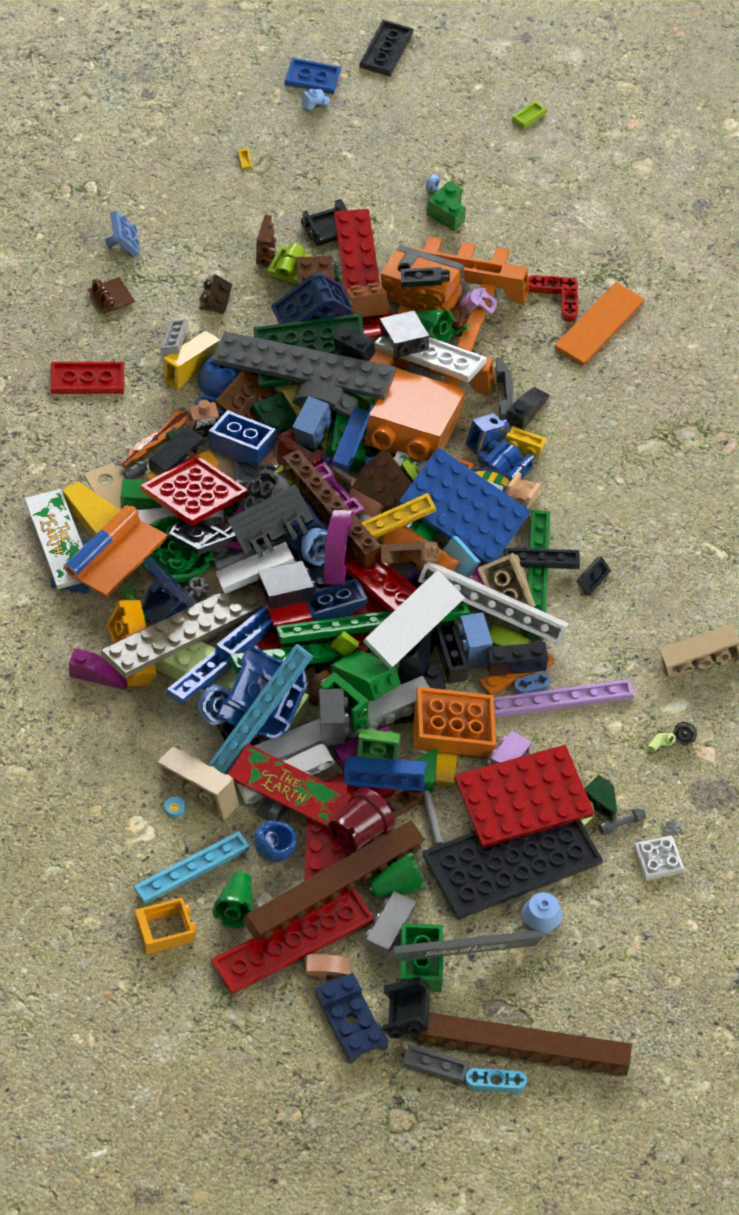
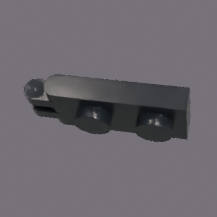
(424, 276)

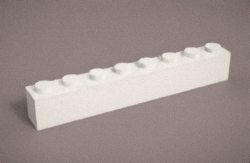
(501, 604)

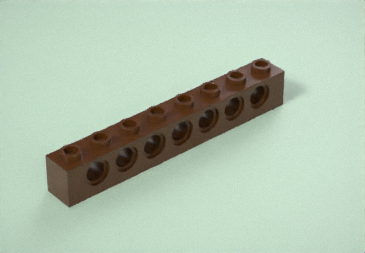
(325, 501)

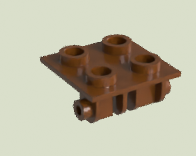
(110, 294)

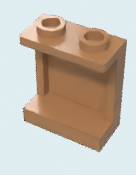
(392, 551)

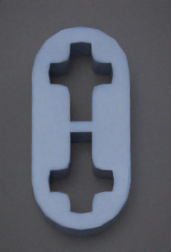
(531, 683)

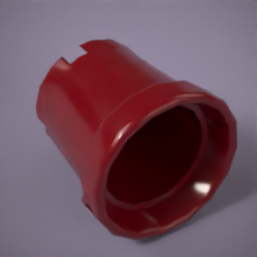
(362, 820)

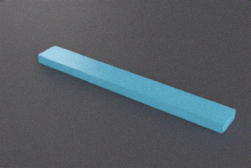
(261, 709)

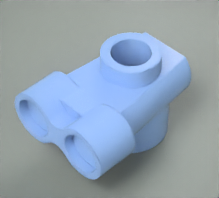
(314, 97)

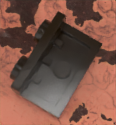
(215, 294)

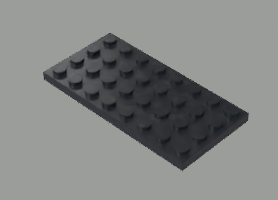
(488, 876)

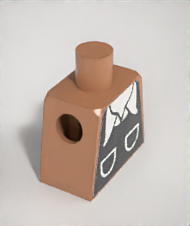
(202, 417)

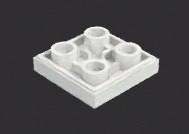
(658, 858)

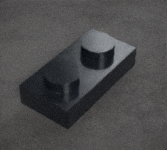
(593, 575)

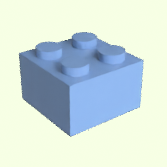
(312, 423)
(474, 639)

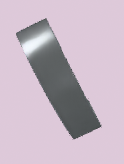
(503, 376)

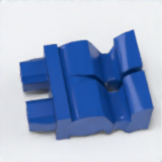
(505, 459)

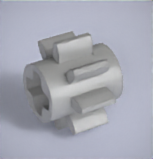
(197, 588)

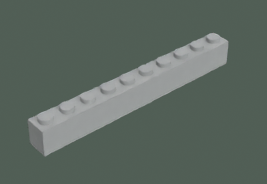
(384, 710)

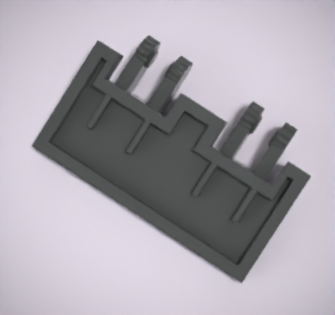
(269, 518)

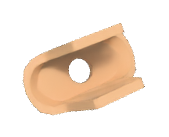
(523, 490)

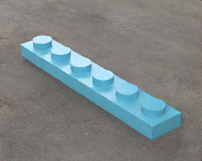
(191, 868)

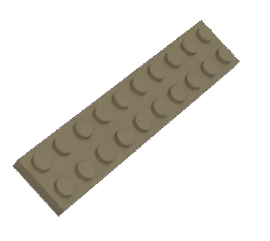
(183, 629)

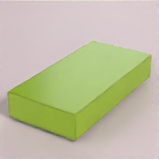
(529, 114)

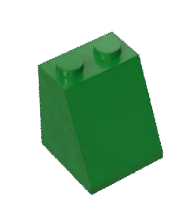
(367, 674)

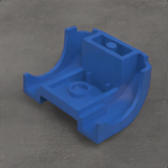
(251, 680)

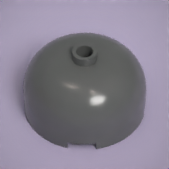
(265, 486)

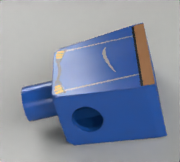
(485, 430)

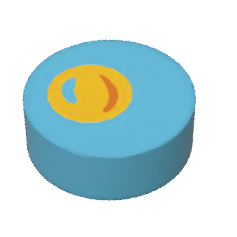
(174, 807)

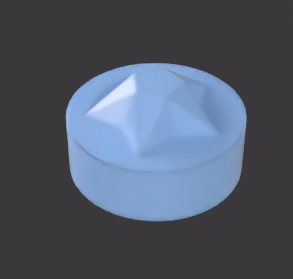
(432, 183)

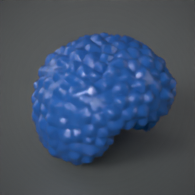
(275, 841)

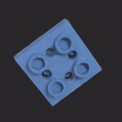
(123, 234)

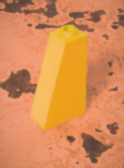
(184, 365)
(89, 507)

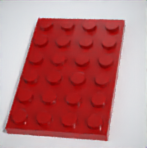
(523, 796)

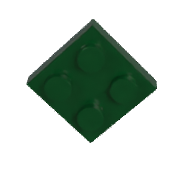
(275, 412)

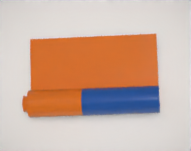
(114, 551)

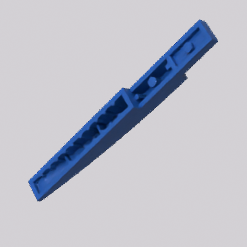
(218, 663)

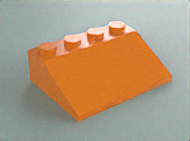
(454, 722)

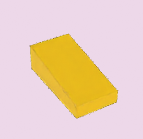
(245, 159)

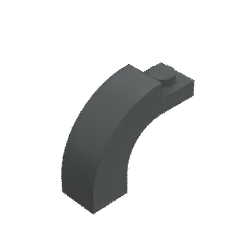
(327, 393)

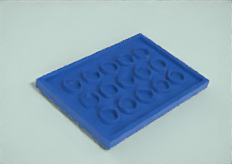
(467, 506)

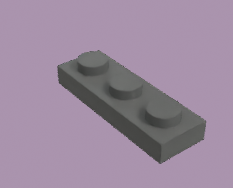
(435, 1064)

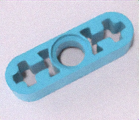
(502, 1074)

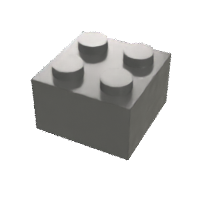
(333, 716)

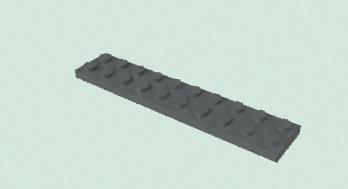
(304, 365)

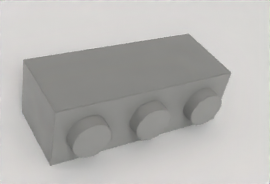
(388, 924)

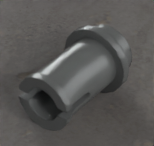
(135, 470)

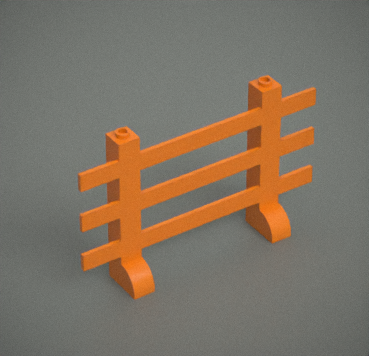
(489, 275)

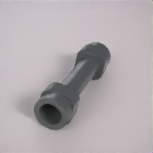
(607, 826)

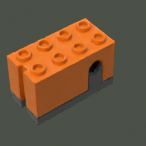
(422, 297)

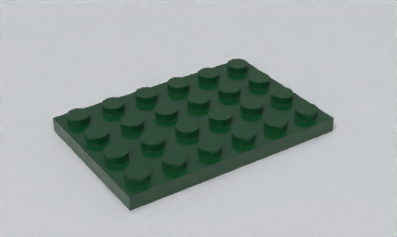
(309, 334)

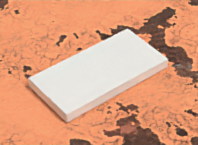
(246, 571)

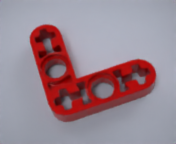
(564, 291)

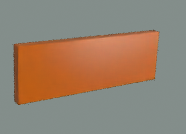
(599, 323)

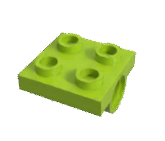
(284, 263)

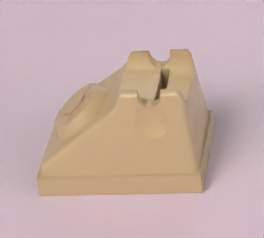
(507, 578)

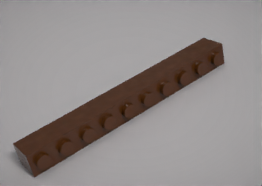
(333, 881)
(527, 1044)

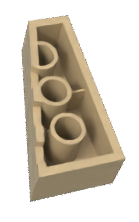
(701, 651)
(200, 781)

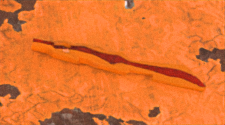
(155, 438)

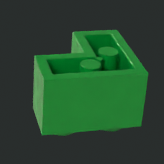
(446, 206)

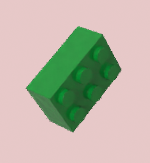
(429, 968)

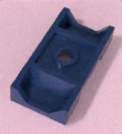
(344, 999)

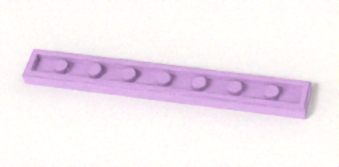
(563, 698)

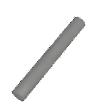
(432, 818)

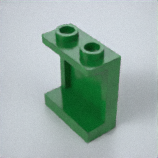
(356, 702)

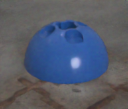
(215, 378)

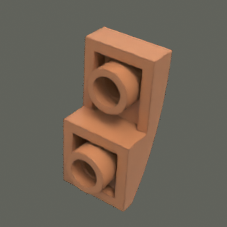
(372, 507)
(322, 964)

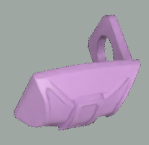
(474, 299)

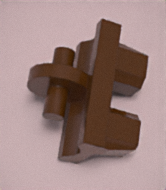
(460, 318)

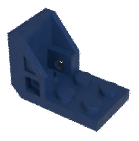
(313, 296)
(164, 595)

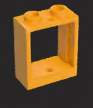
(162, 910)

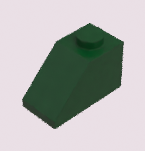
(602, 795)

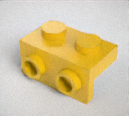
(526, 442)

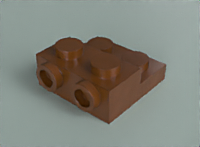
(266, 242)

